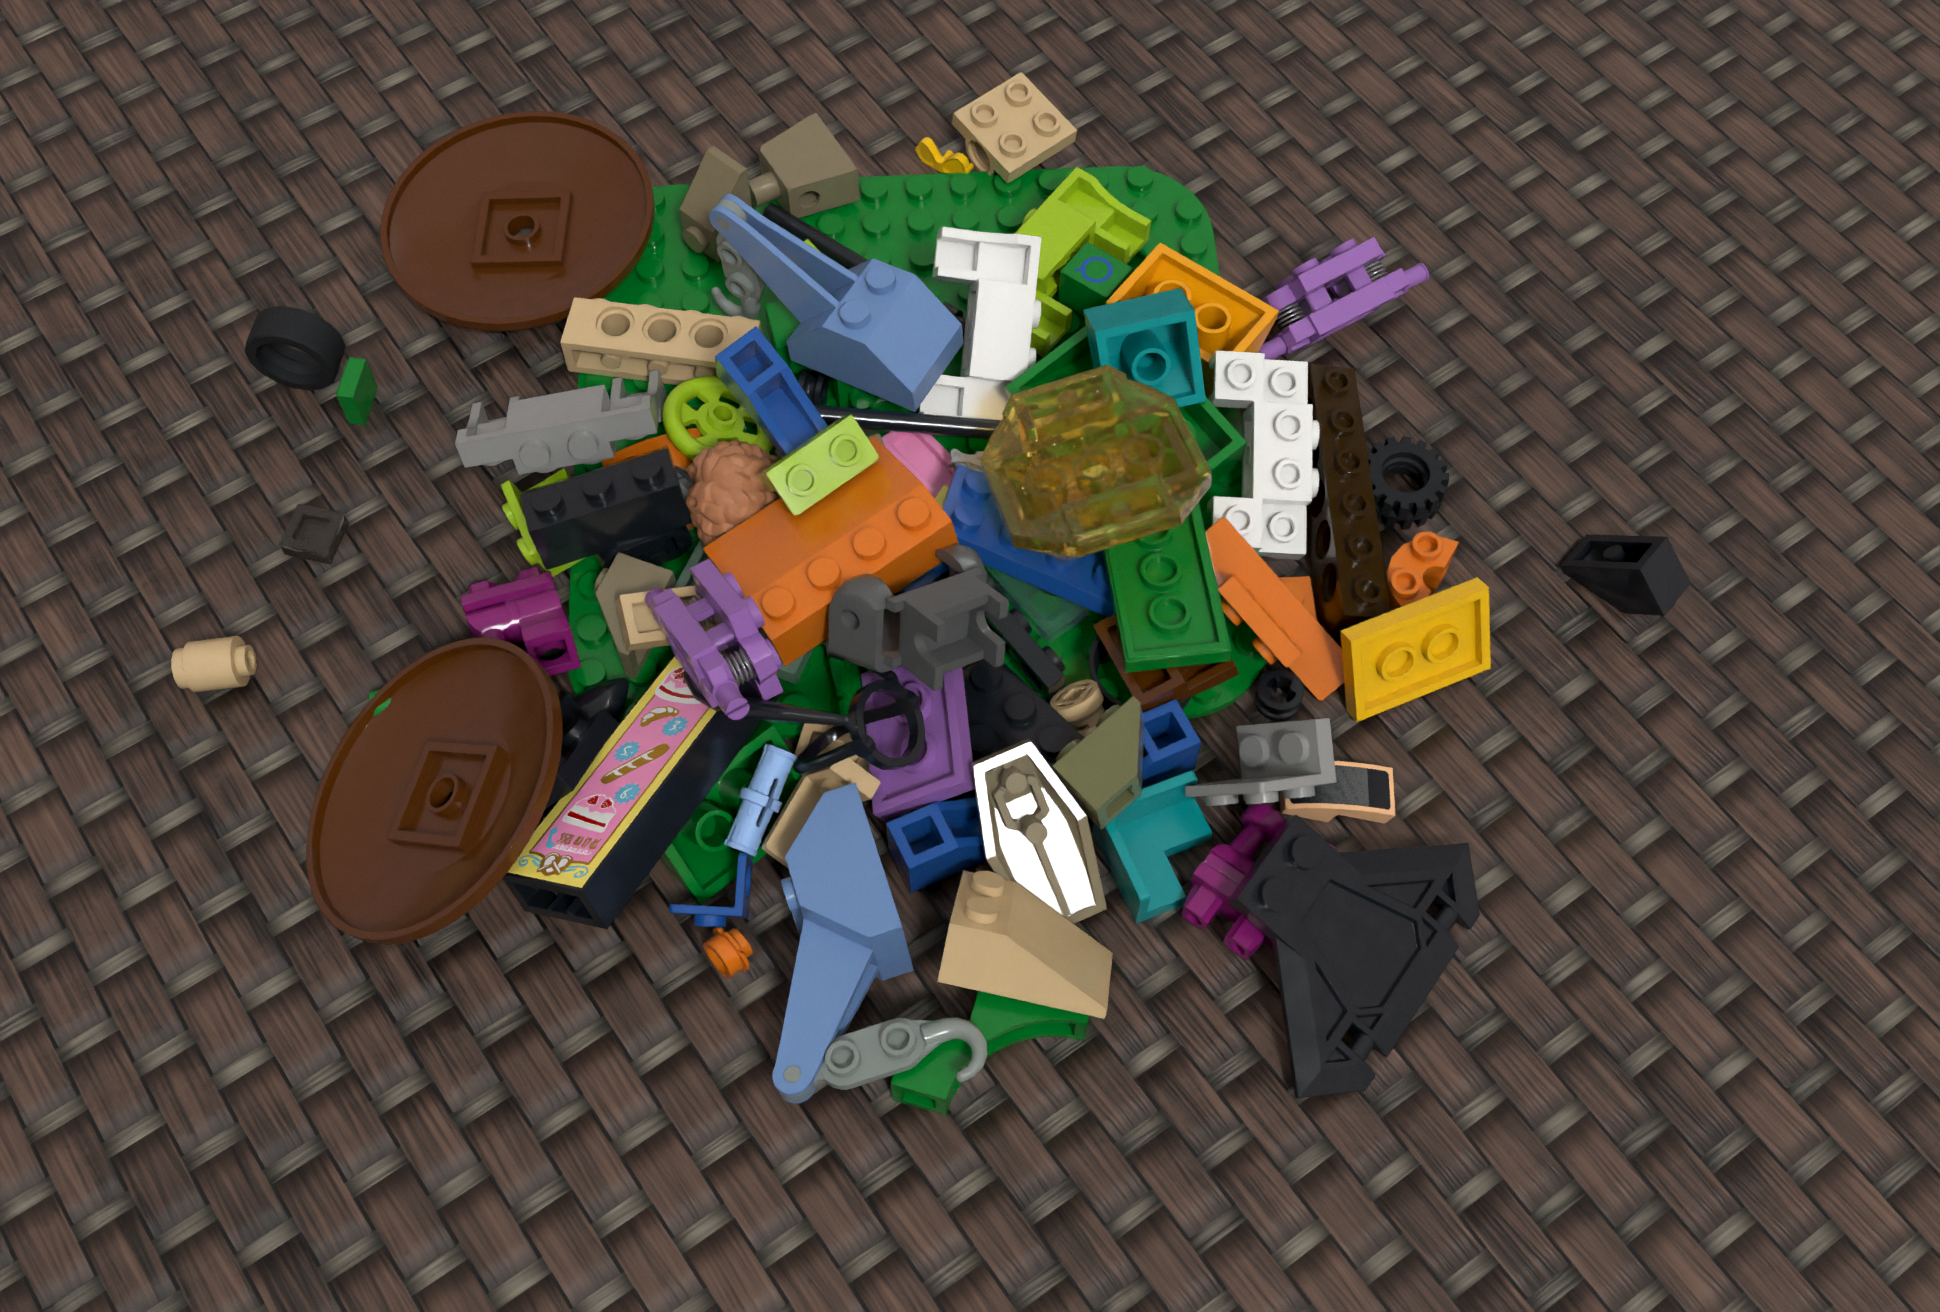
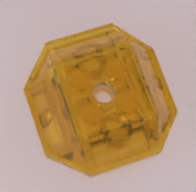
(1092, 464)

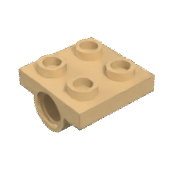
(1012, 129)

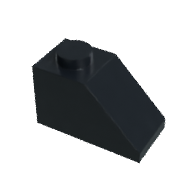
(1629, 572)

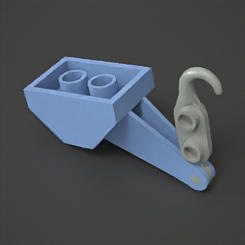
(856, 323)
(844, 943)

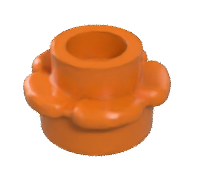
(728, 951)

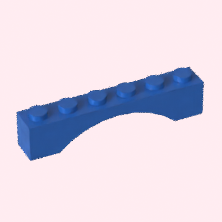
(780, 405)
(948, 836)

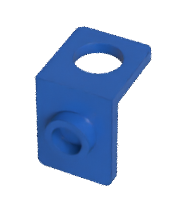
(716, 916)

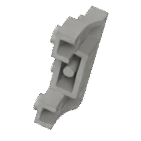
(562, 427)

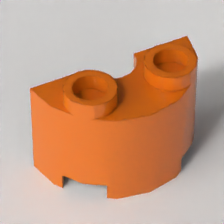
(1418, 568)

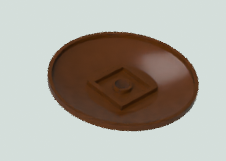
(467, 196)
(379, 837)

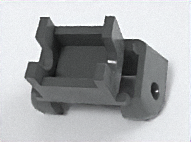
(923, 628)

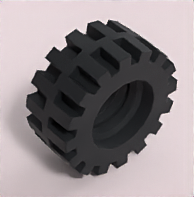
(1413, 462)

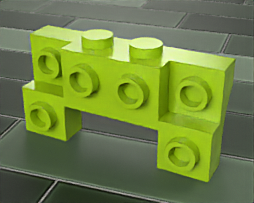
(1067, 219)

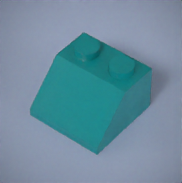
(1150, 342)

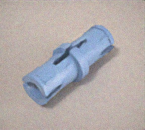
(760, 799)

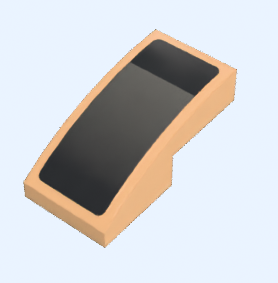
(1359, 793)

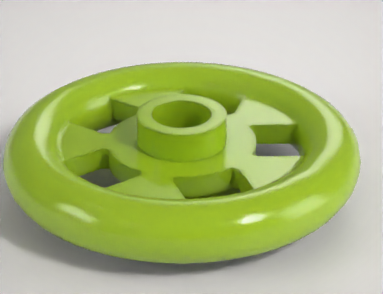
(714, 419)

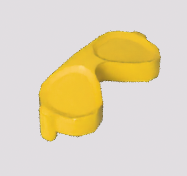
(947, 163)

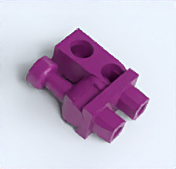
(525, 613)
(1222, 873)

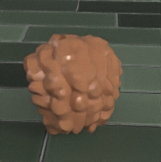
(727, 487)

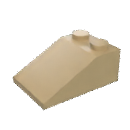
(1022, 948)

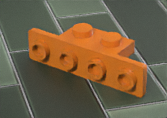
(1273, 612)

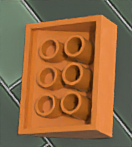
(795, 563)

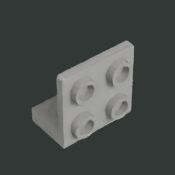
(1275, 759)

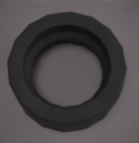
(301, 330)

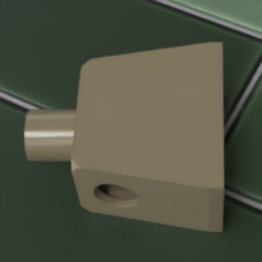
(805, 170)

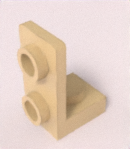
(805, 798)

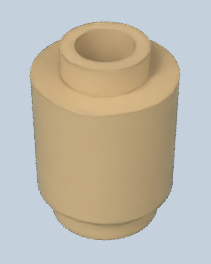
(213, 664)

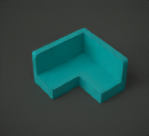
(1144, 836)

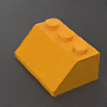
(1223, 312)

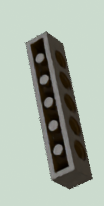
(1343, 515)

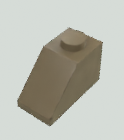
(714, 178)
(626, 577)

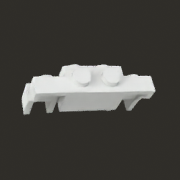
(998, 318)
(1278, 451)

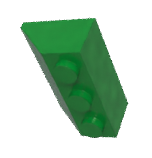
(698, 852)

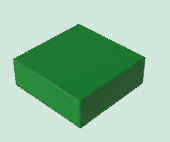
(356, 391)

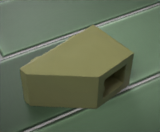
(1107, 764)

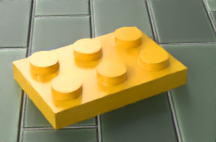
(1416, 649)

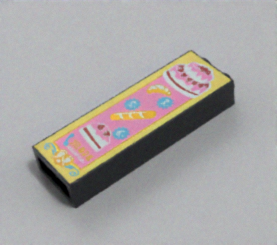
(628, 804)

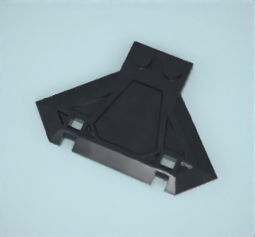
(1353, 944)

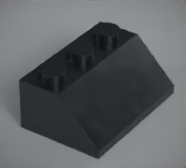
(605, 508)

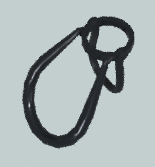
(854, 723)

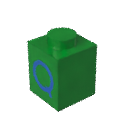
(1091, 278)

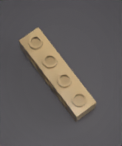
(641, 338)

